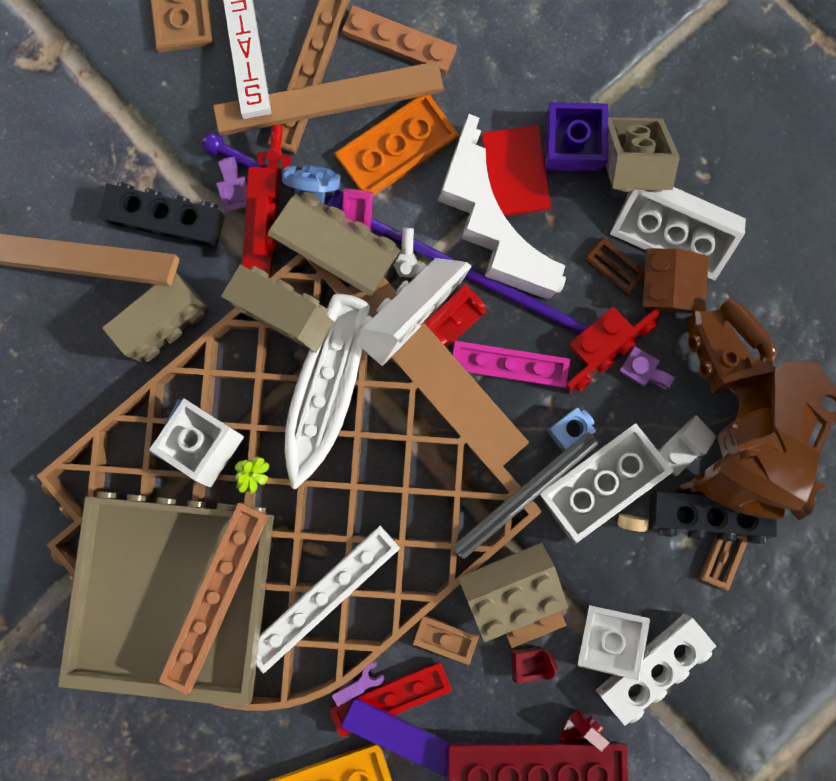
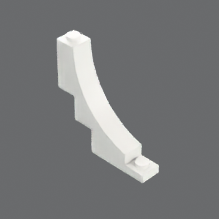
(512, 258)

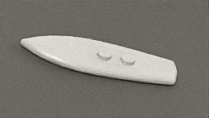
(324, 390)

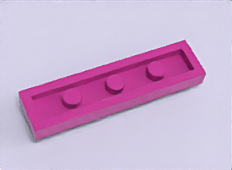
(512, 364)

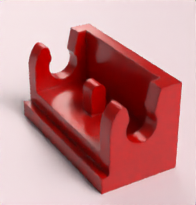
(456, 316)

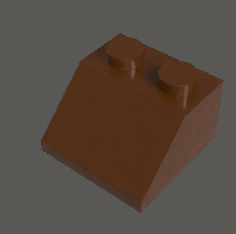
(675, 281)

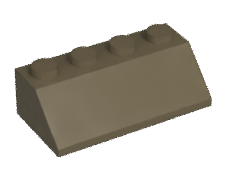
(335, 241)

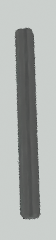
(525, 495)

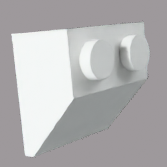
(196, 443)

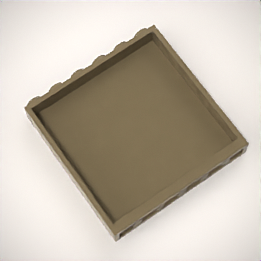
(135, 589)

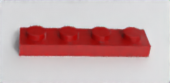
(400, 693)

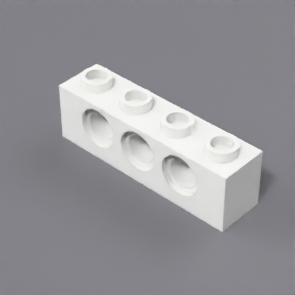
(675, 670)

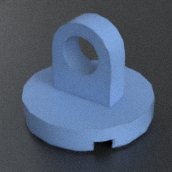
(311, 179)

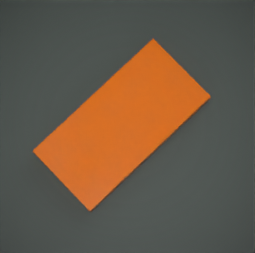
(396, 145)

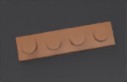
(398, 39)

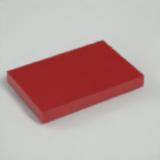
(517, 170)

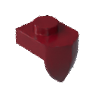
(532, 665)
(580, 726)

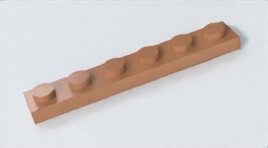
(213, 598)

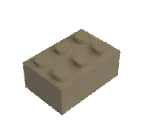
(641, 155)
(279, 307)
(156, 319)
(513, 592)

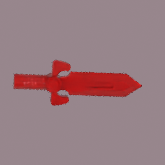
(274, 154)

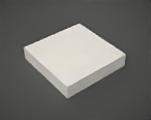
(614, 642)

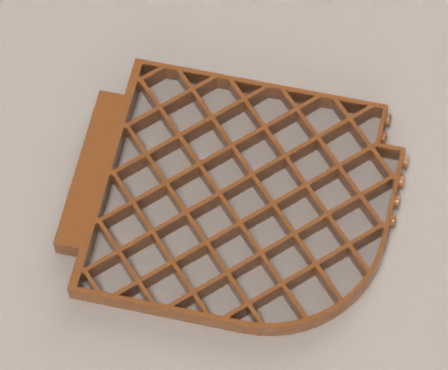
(429, 369)

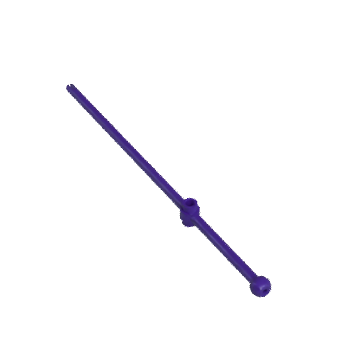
(214, 144)

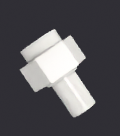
(406, 263)

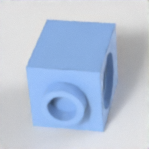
(559, 433)

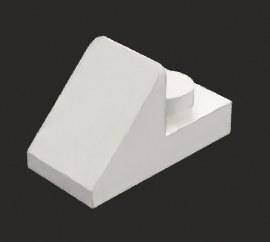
(688, 443)

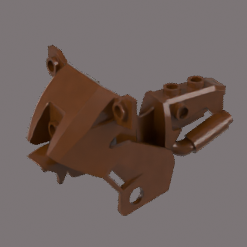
(766, 448)

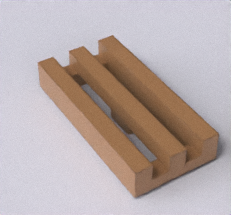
(732, 568)

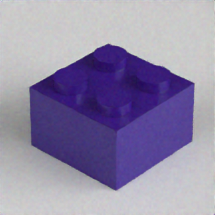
(576, 136)

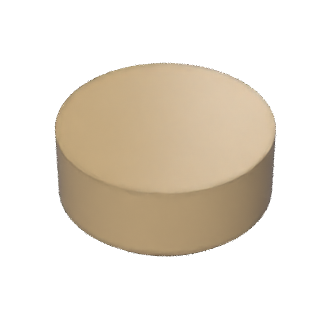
(633, 522)

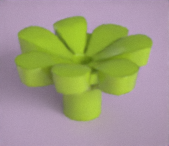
(250, 473)

